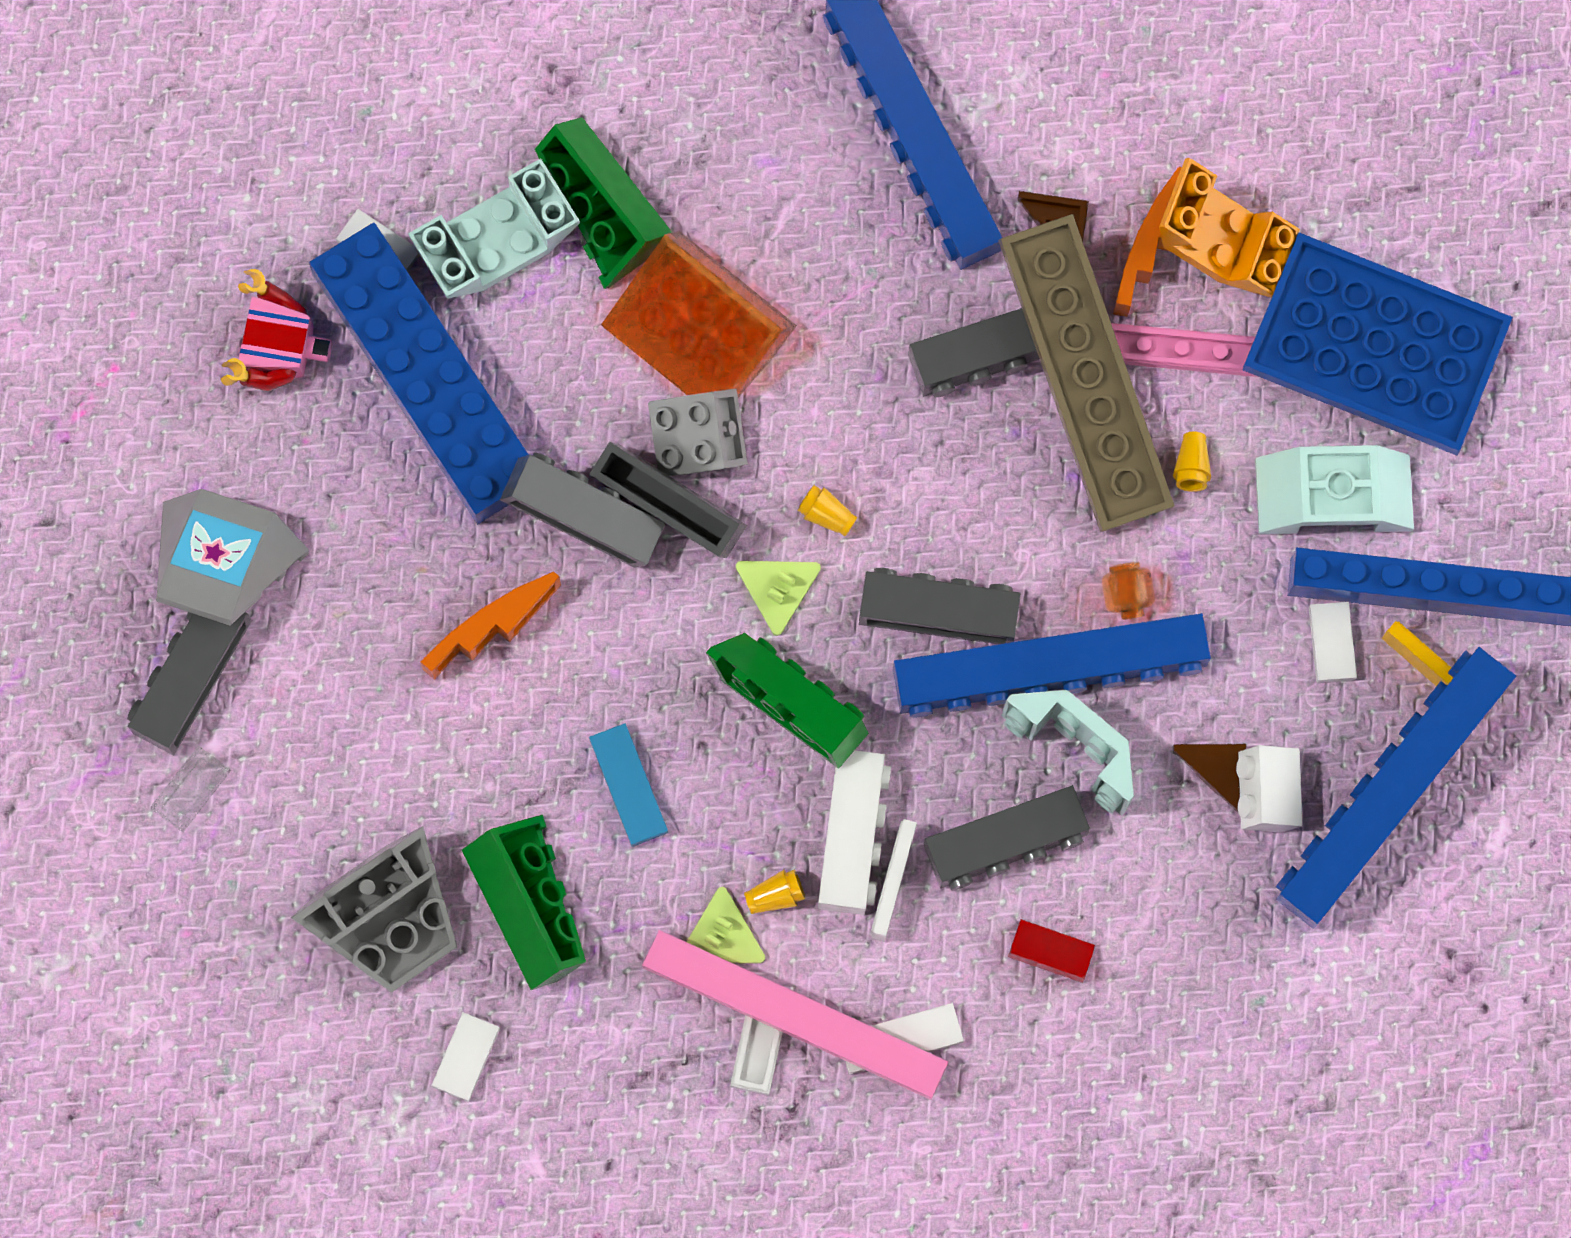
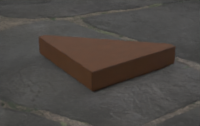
(1048, 208)
(1215, 767)

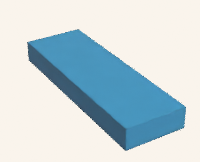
(628, 785)

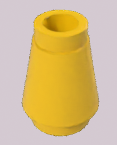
(1192, 464)
(826, 511)
(776, 893)

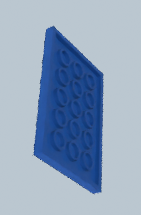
(1377, 343)

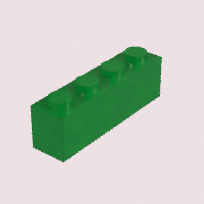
(611, 210)
(789, 697)
(526, 899)

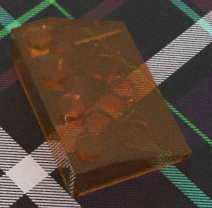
(697, 320)

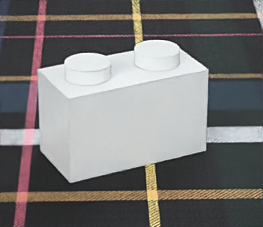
(1269, 788)

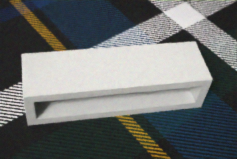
(851, 833)

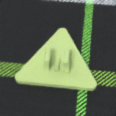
(777, 588)
(725, 932)

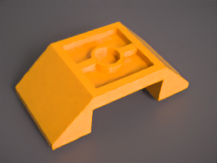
(1223, 235)

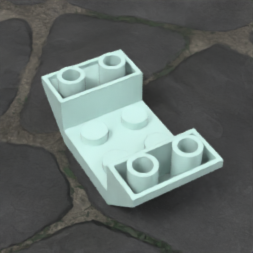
(497, 234)
(1334, 488)
(1031, 711)

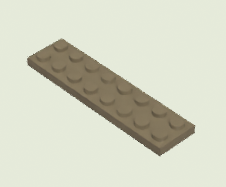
(1086, 373)

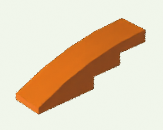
(1143, 252)
(503, 616)

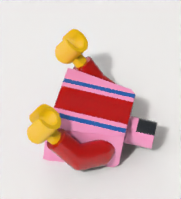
(274, 339)

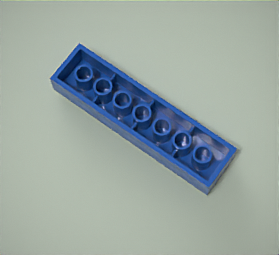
(421, 368)
(1396, 787)

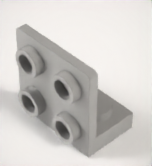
(698, 432)

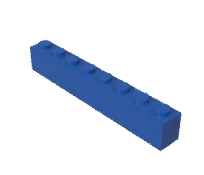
(915, 130)
(1430, 586)
(1051, 664)

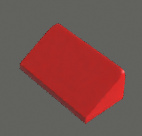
(1051, 951)

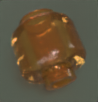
(1128, 590)

